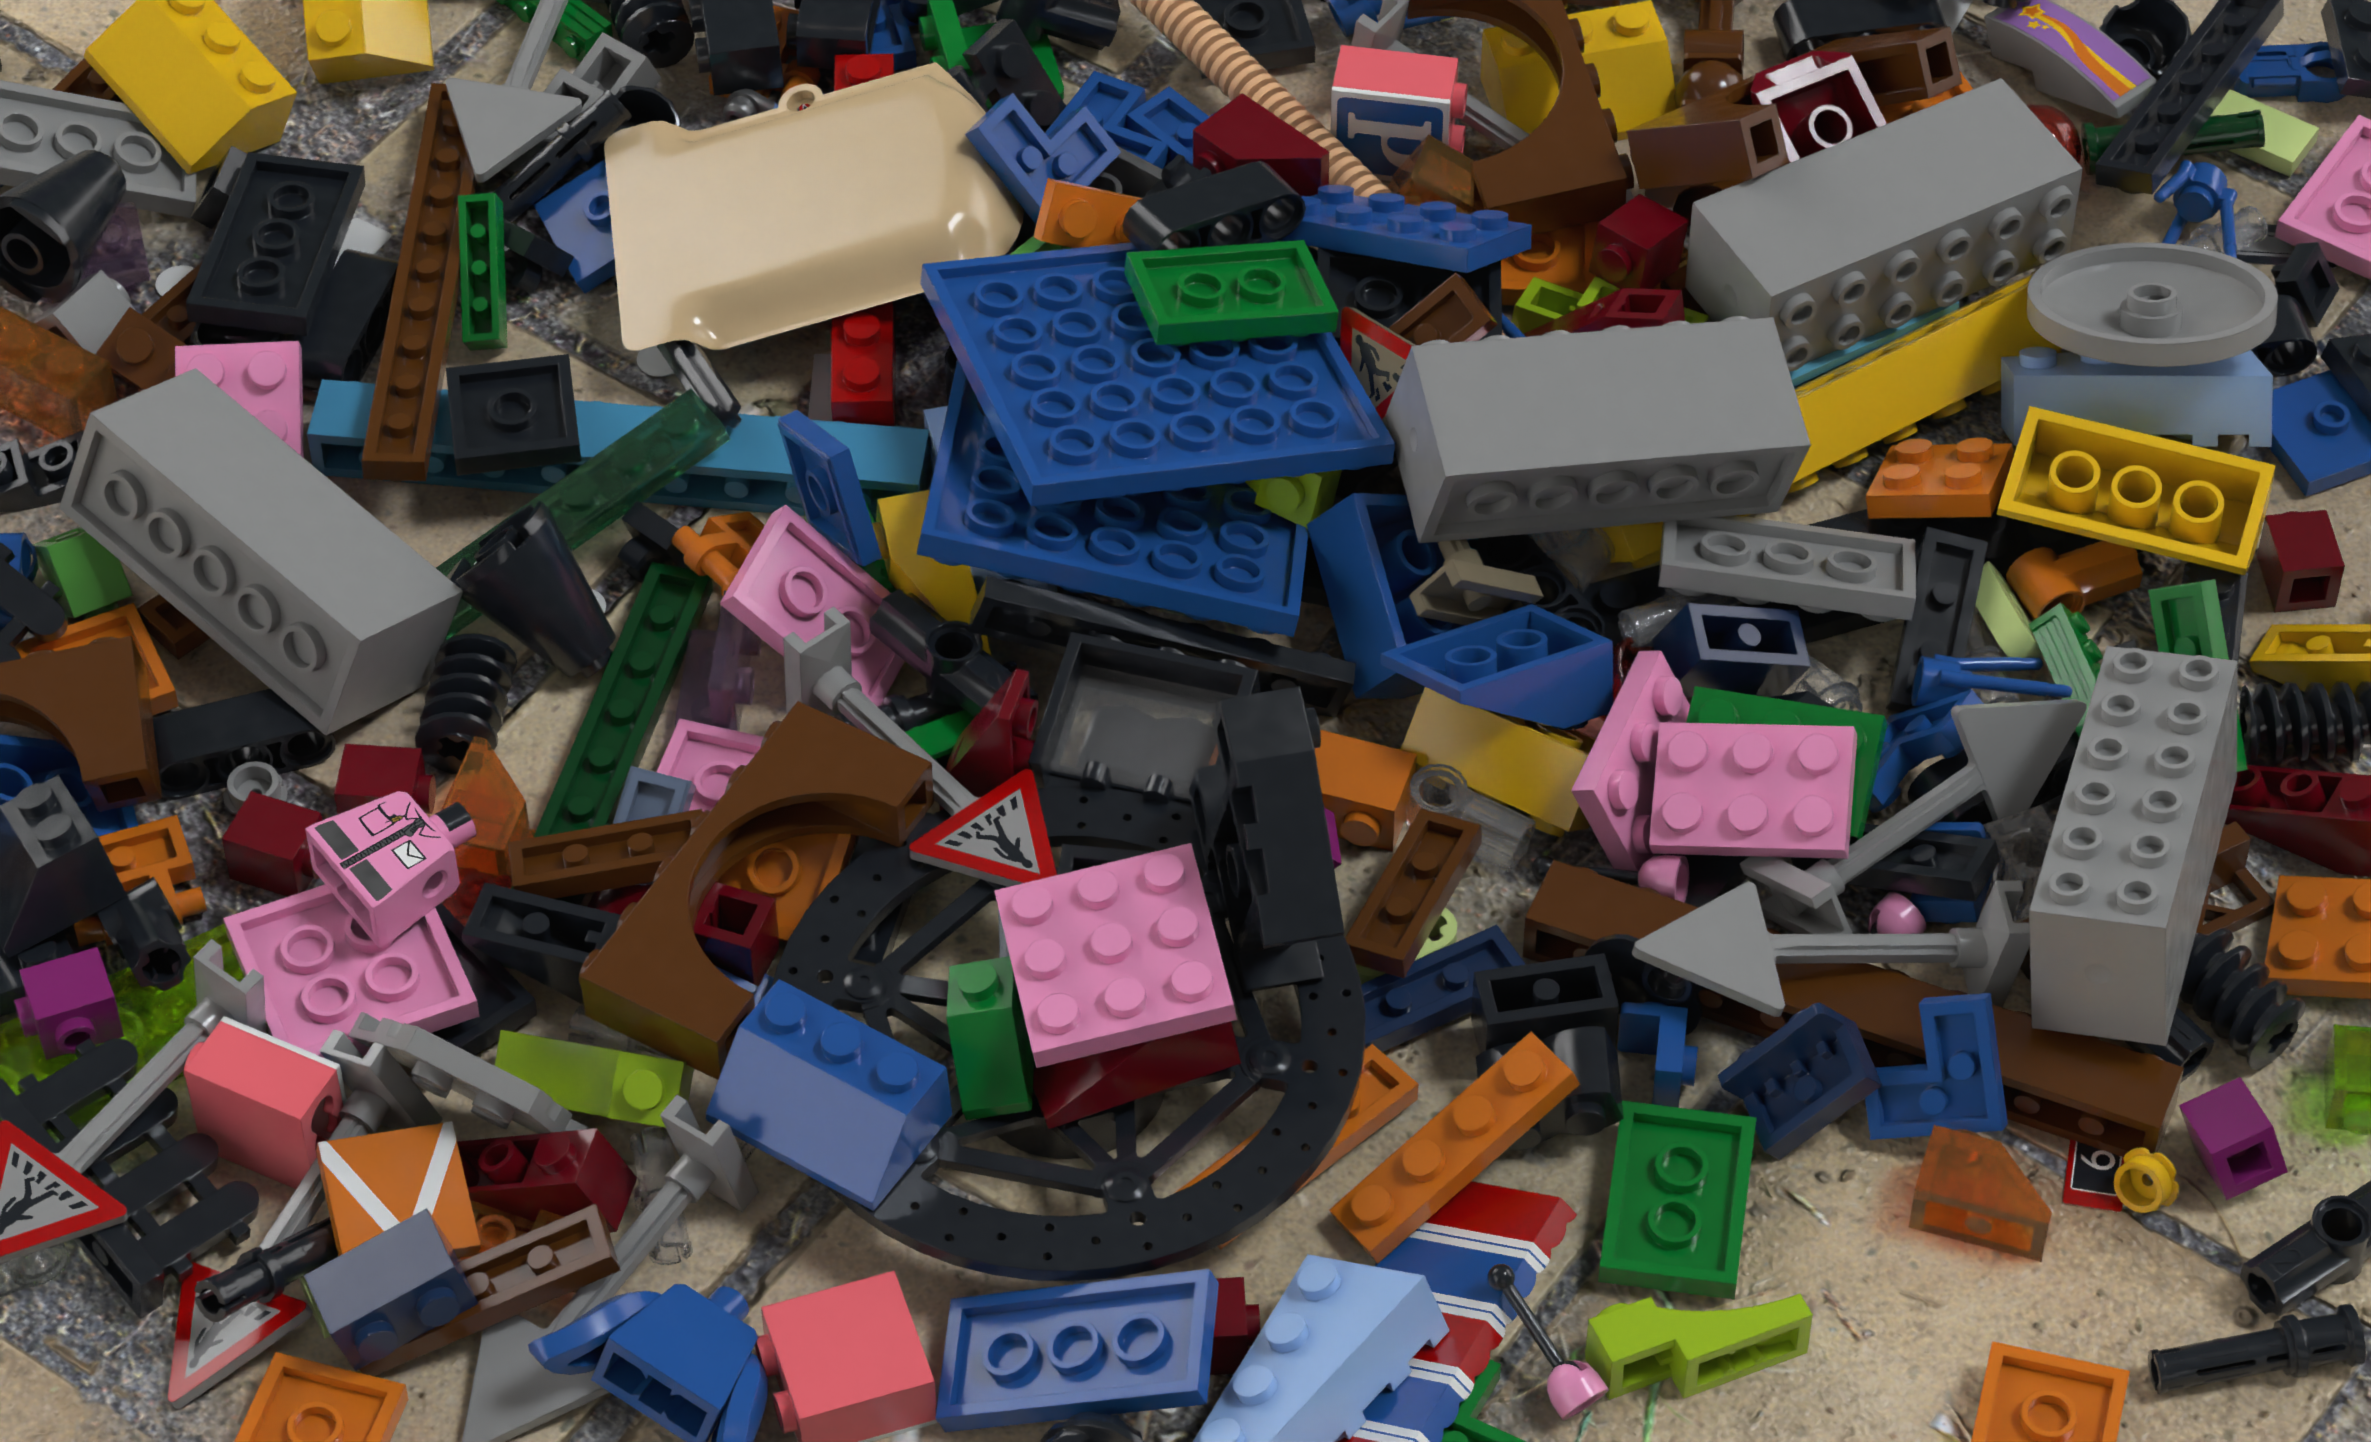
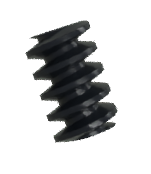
(653, 28)
(464, 698)
(2305, 720)
(2236, 1001)

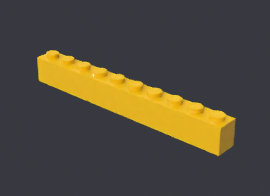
(1889, 392)

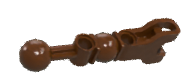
(1710, 63)

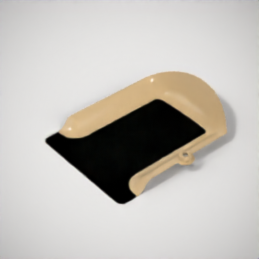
(799, 209)

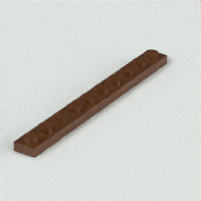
(421, 304)

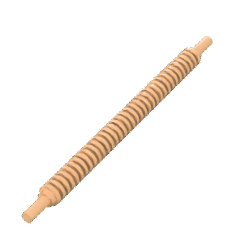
(1237, 72)

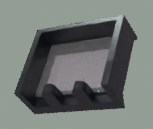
(1133, 718)

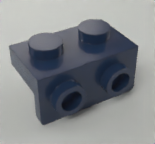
(1802, 1077)

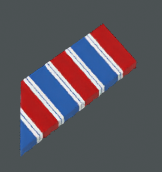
(1455, 1253)

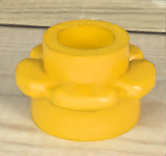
(2137, 1190)

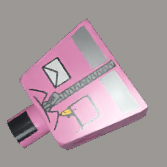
(389, 861)

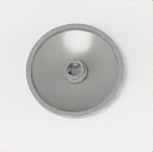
(2152, 304)

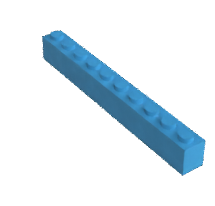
(740, 475)

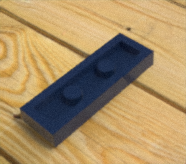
(1433, 990)

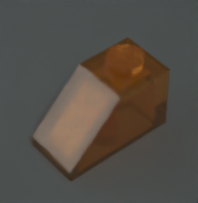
(493, 805)
(1978, 1196)

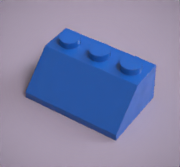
(1368, 571)
(829, 1095)

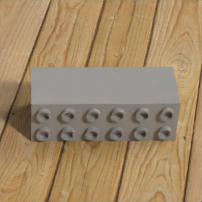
(1887, 223)
(1596, 428)
(260, 550)
(2134, 846)

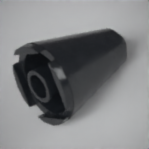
(56, 225)
(537, 592)

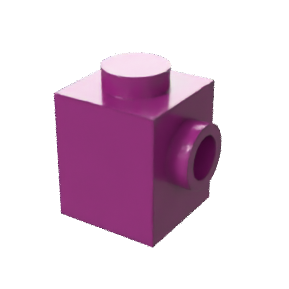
(68, 1003)
(2233, 1138)

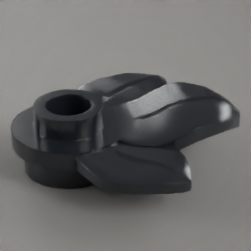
(1642, 982)

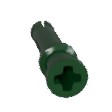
(2216, 135)

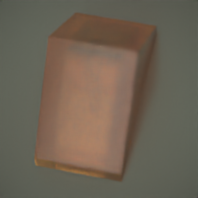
(1433, 175)

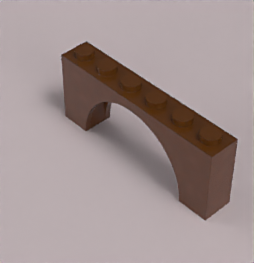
(1734, 140)
(1570, 162)
(96, 708)
(801, 782)

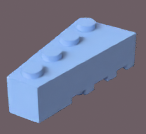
(2176, 400)
(1326, 1354)

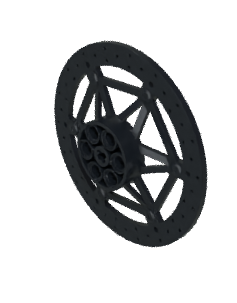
(1105, 1243)

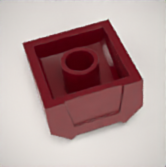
(1818, 101)

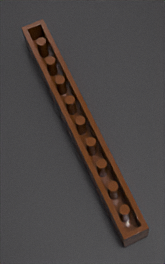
(2049, 1077)

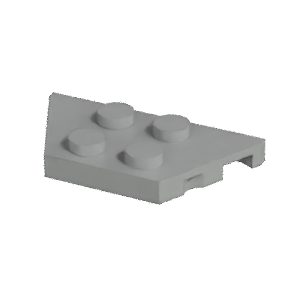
(443, 1067)

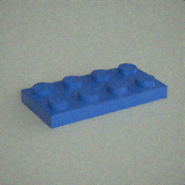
(1408, 233)
(1078, 1350)

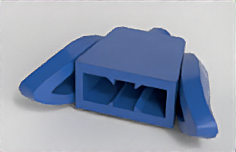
(671, 1359)

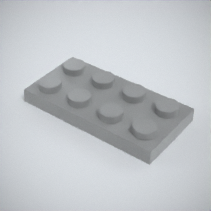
(50, 126)
(1790, 565)

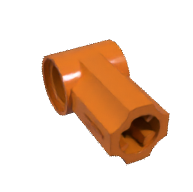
(2073, 578)

